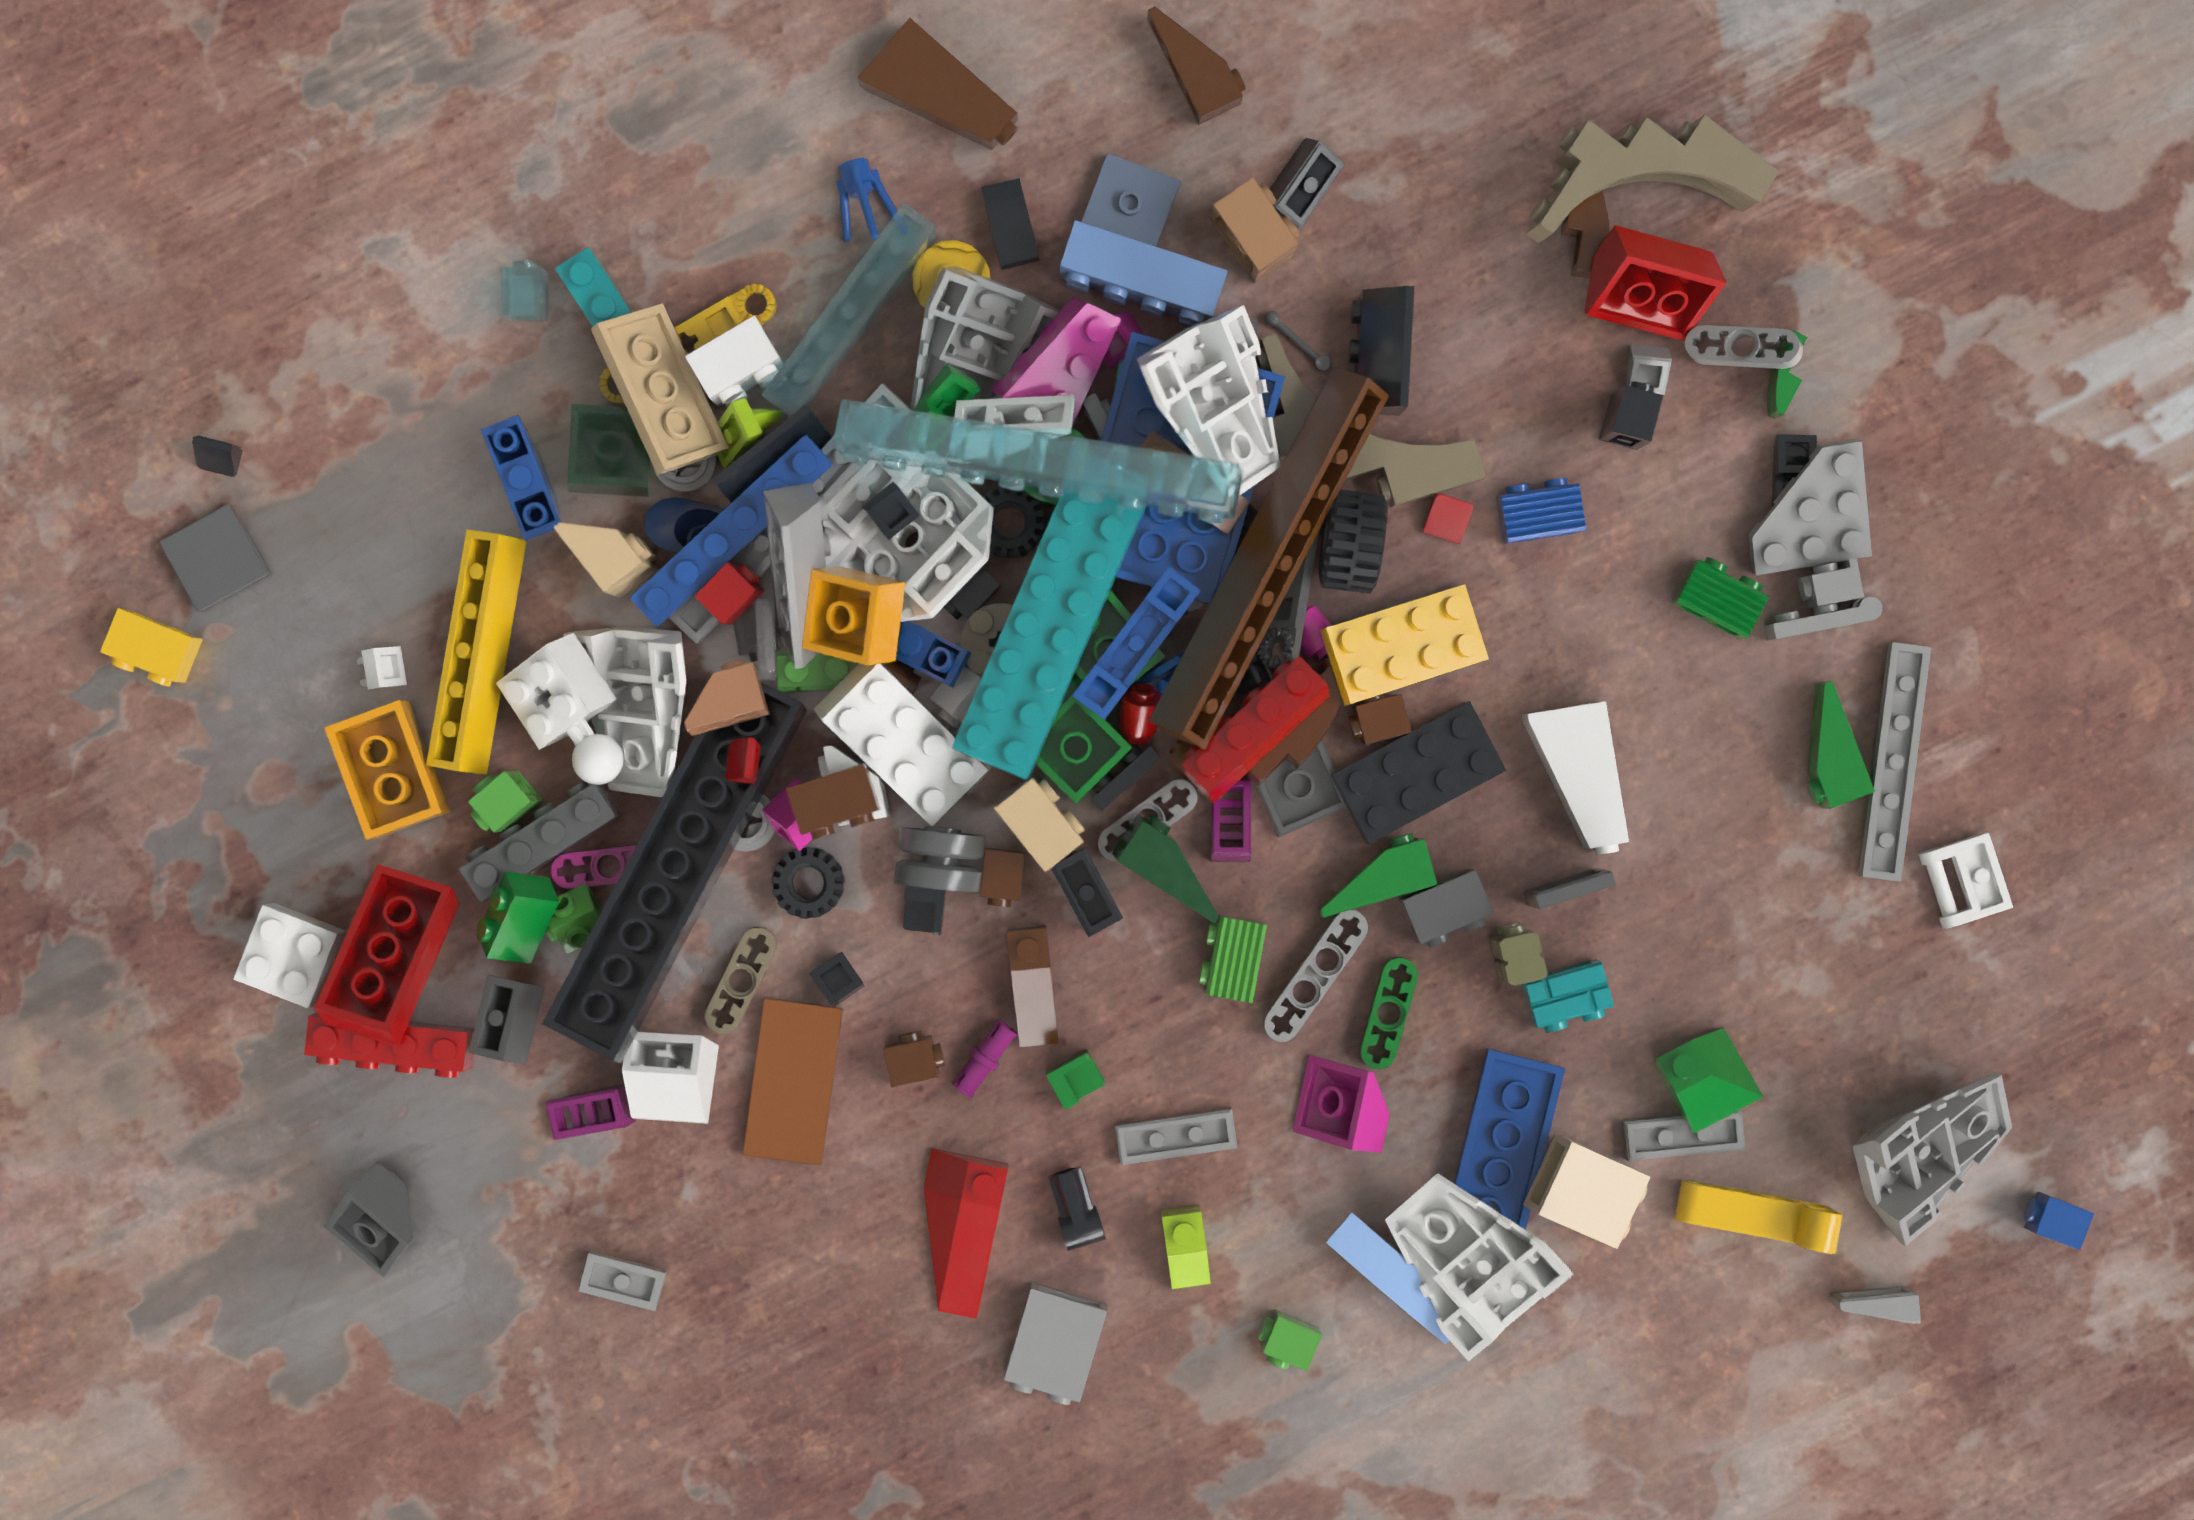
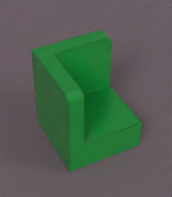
(1075, 1079)

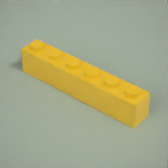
(476, 652)

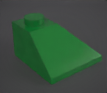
(1707, 1079)

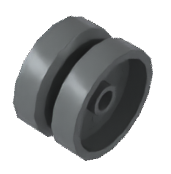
(939, 860)

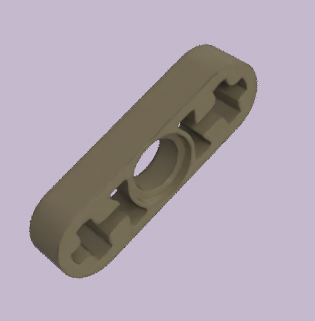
(718, 1002)

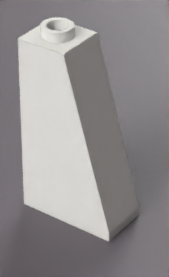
(1582, 766)

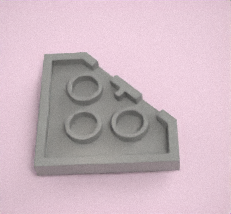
(1817, 515)

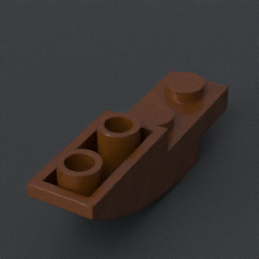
(1306, 736)

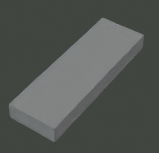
(1176, 1136)
(1672, 1137)

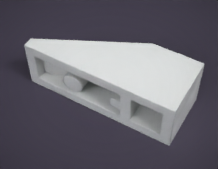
(1040, 413)

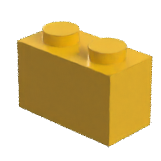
(150, 646)

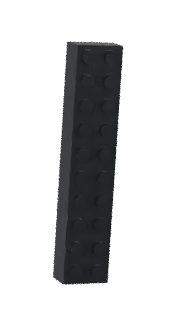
(667, 883)

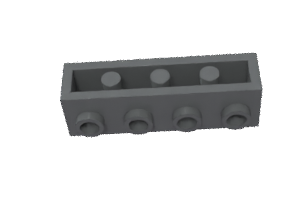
(542, 840)

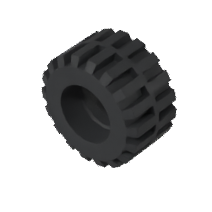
(1353, 542)

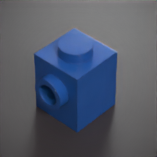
(2057, 1220)

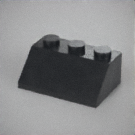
(1384, 341)
(769, 450)

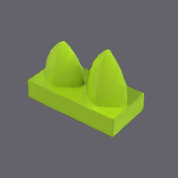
(743, 428)

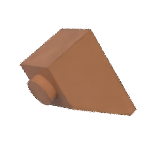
(728, 699)

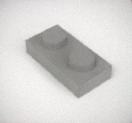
(622, 1280)

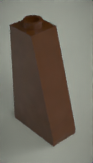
(936, 86)

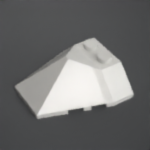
(1213, 393)
(649, 681)
(1472, 1263)

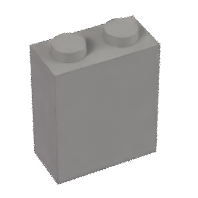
(1055, 1344)

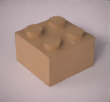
(1255, 229)

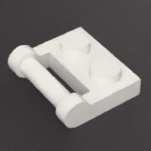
(1978, 877)

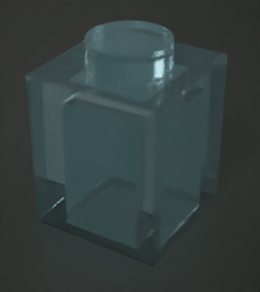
(524, 292)

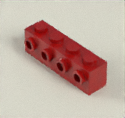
(1256, 728)
(422, 1046)

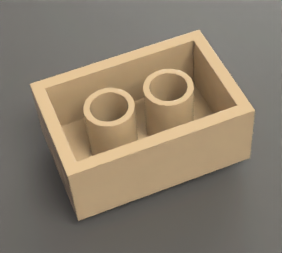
(1040, 823)

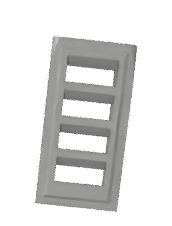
(1886, 1303)

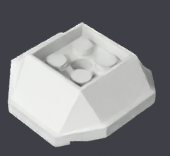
(950, 544)

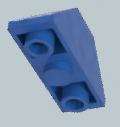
(523, 477)
(930, 653)

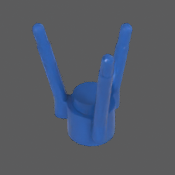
(858, 181)

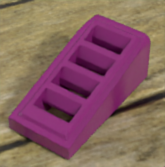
(1232, 854)
(613, 1106)

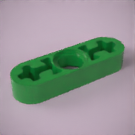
(1404, 987)

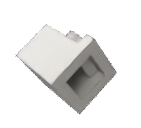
(1831, 585)

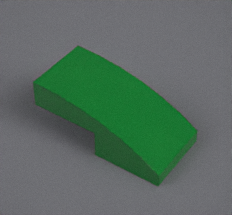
(1782, 384)
(945, 391)

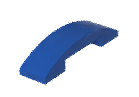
(1136, 643)

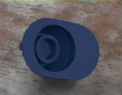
(677, 521)

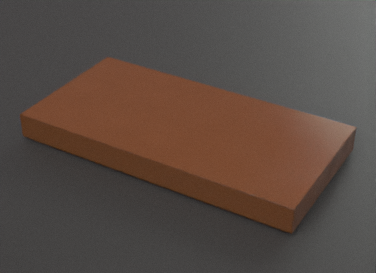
(793, 1081)

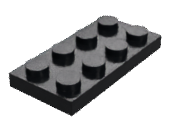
(1418, 772)

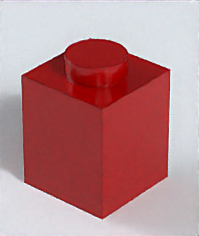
(731, 592)

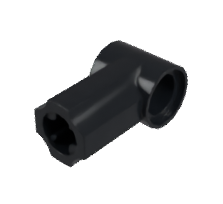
(1078, 1217)

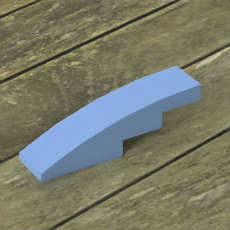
(1385, 1269)

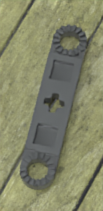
(1290, 616)

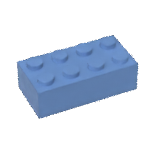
(1141, 274)

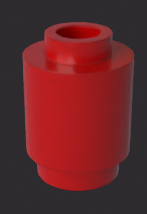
(1135, 711)

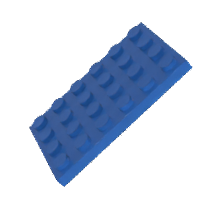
(1160, 541)

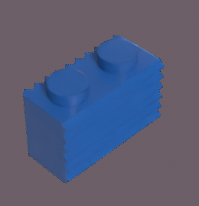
(1541, 512)

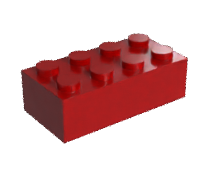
(387, 955)

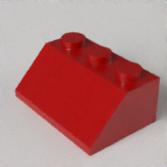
(1652, 283)

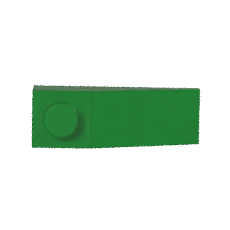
(1834, 757)
(1389, 874)

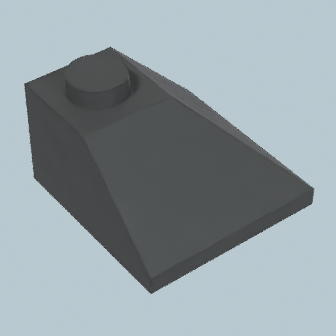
(374, 1218)

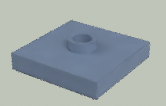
(1131, 200)

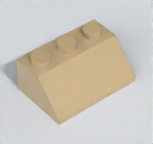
(610, 556)

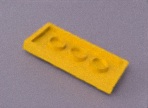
(1404, 644)

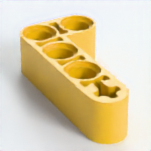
(1759, 1214)

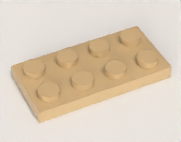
(659, 388)

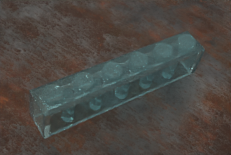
(850, 311)

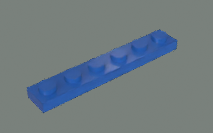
(726, 534)

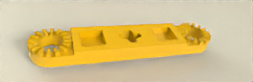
(710, 325)

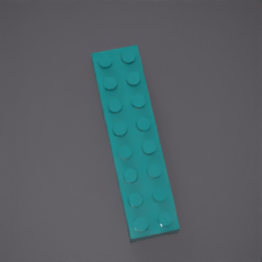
(1046, 633)

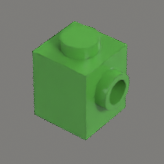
(1288, 1341)

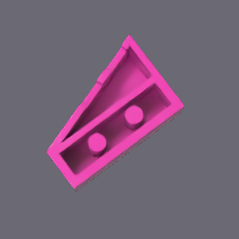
(1063, 356)

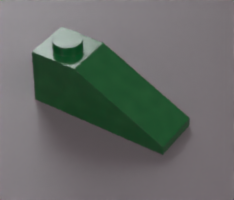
(1158, 859)

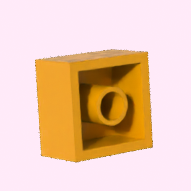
(853, 615)

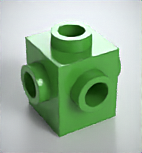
(574, 918)

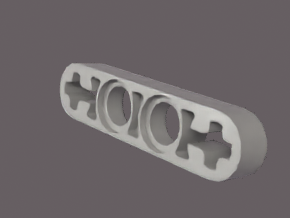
(1319, 978)

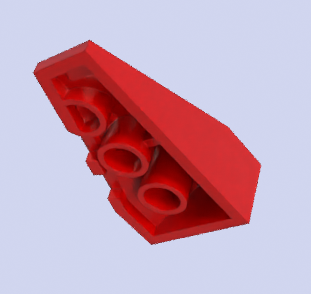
(962, 1217)

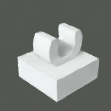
(382, 667)

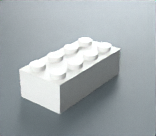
(899, 740)

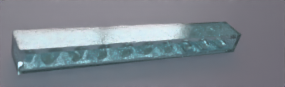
(1038, 460)

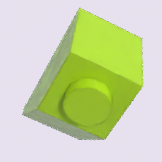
(1185, 1246)

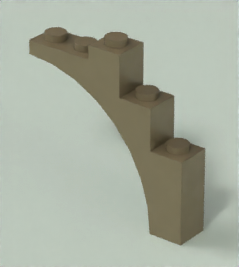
(1696, 157)
(1406, 469)

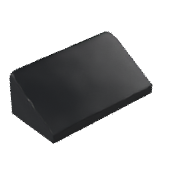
(1305, 180)

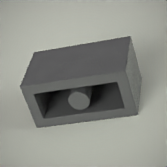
(1447, 907)
(506, 1019)

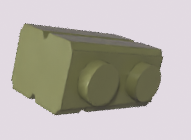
(1517, 954)

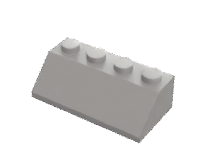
(795, 548)

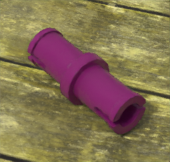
(984, 1058)

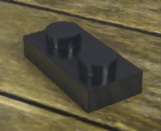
(1136, 764)

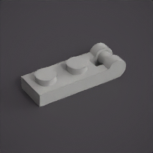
(1825, 618)

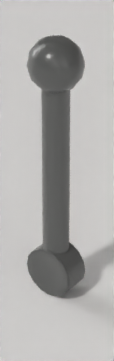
(1321, 363)

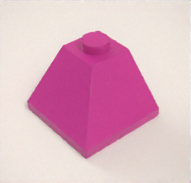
(1341, 1106)

